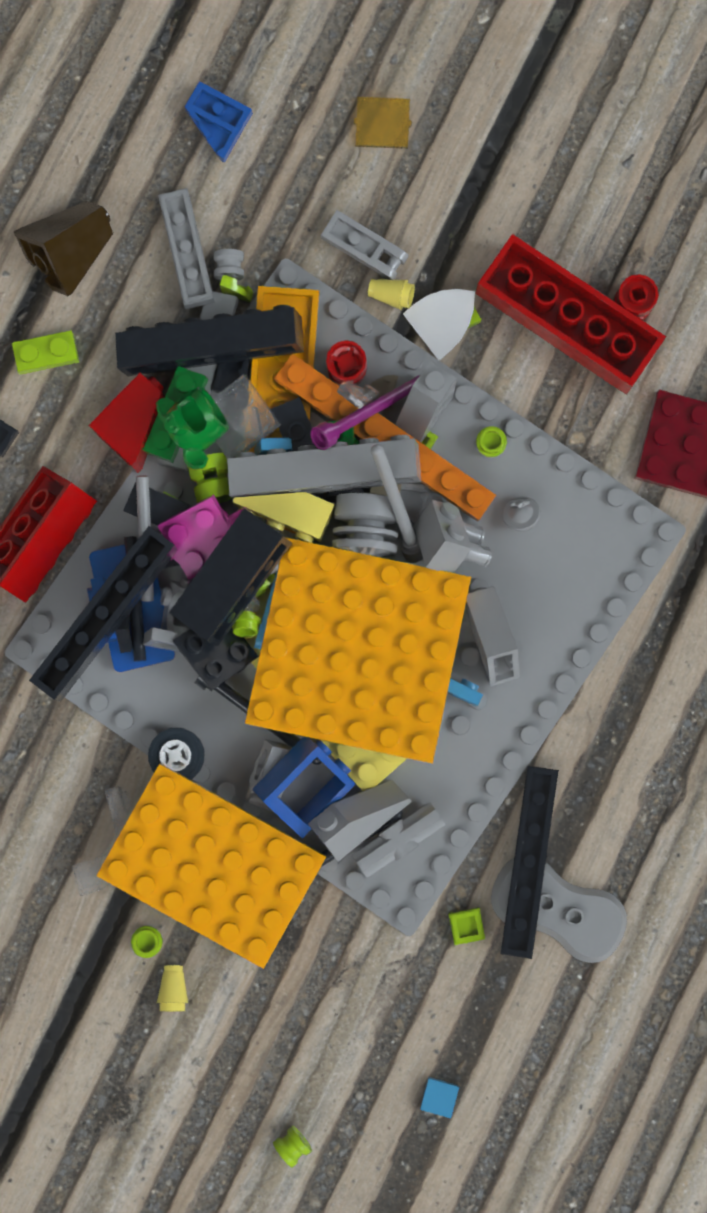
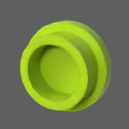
(491, 441)
(247, 624)
(146, 941)

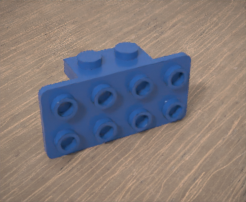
(103, 564)

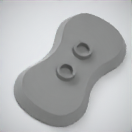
(581, 919)

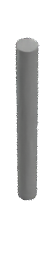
(144, 521)

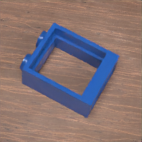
(288, 769)

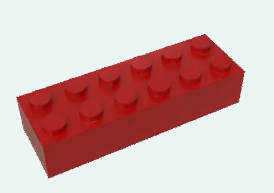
(569, 314)

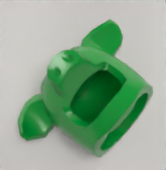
(193, 424)

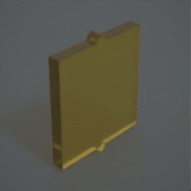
(382, 122)

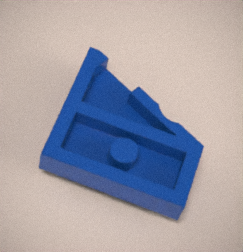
(217, 118)

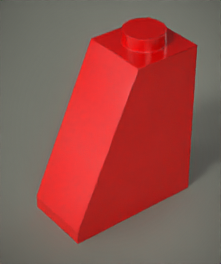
(129, 419)

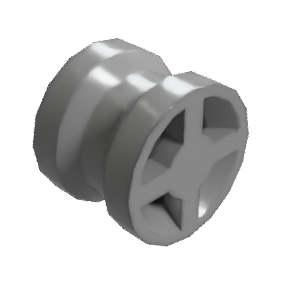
(229, 263)

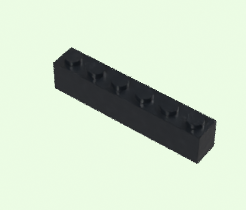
(209, 341)
(103, 614)

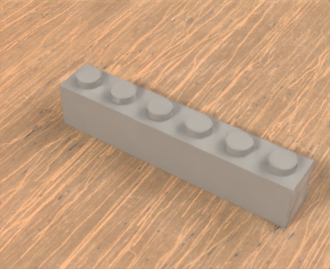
(322, 470)

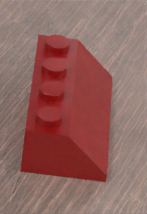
(39, 531)

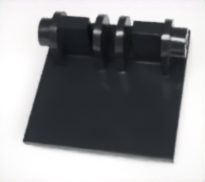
(212, 662)

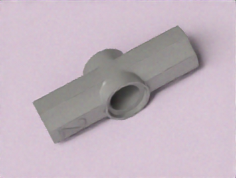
(398, 839)

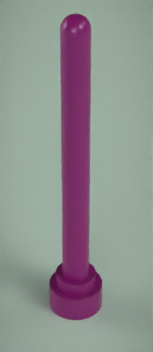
(326, 434)

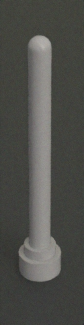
(410, 546)

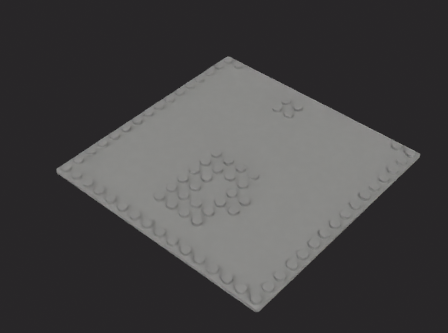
(559, 585)

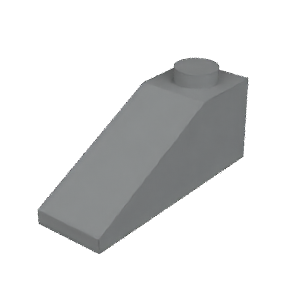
(357, 817)

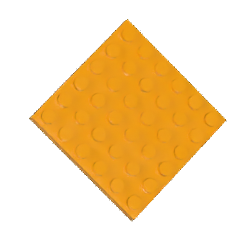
(358, 650)

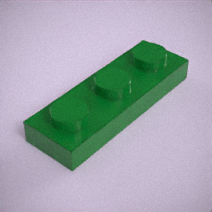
(159, 442)

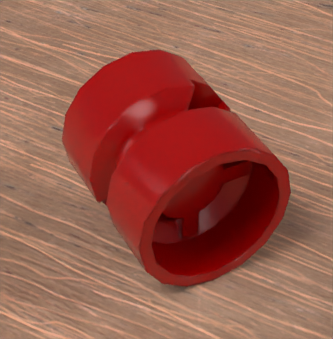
(637, 295)
(346, 363)

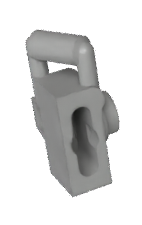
(269, 756)

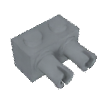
(448, 540)

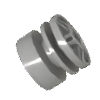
(365, 527)

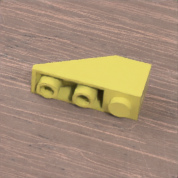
(295, 511)

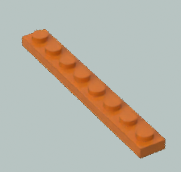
(435, 471)

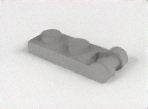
(363, 245)

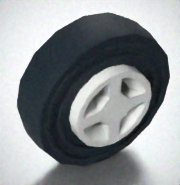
(167, 750)

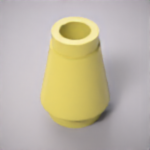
(392, 292)
(172, 990)

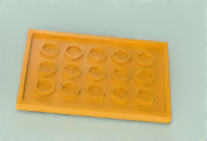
(211, 865)

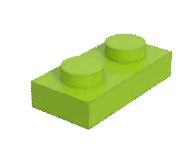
(45, 352)

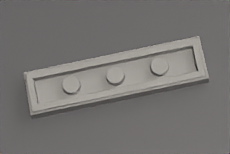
(186, 248)

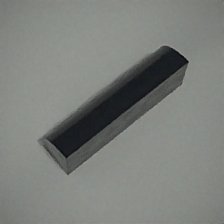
(230, 577)

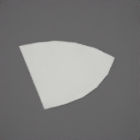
(442, 319)

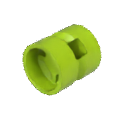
(215, 486)

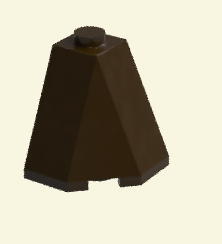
(66, 244)

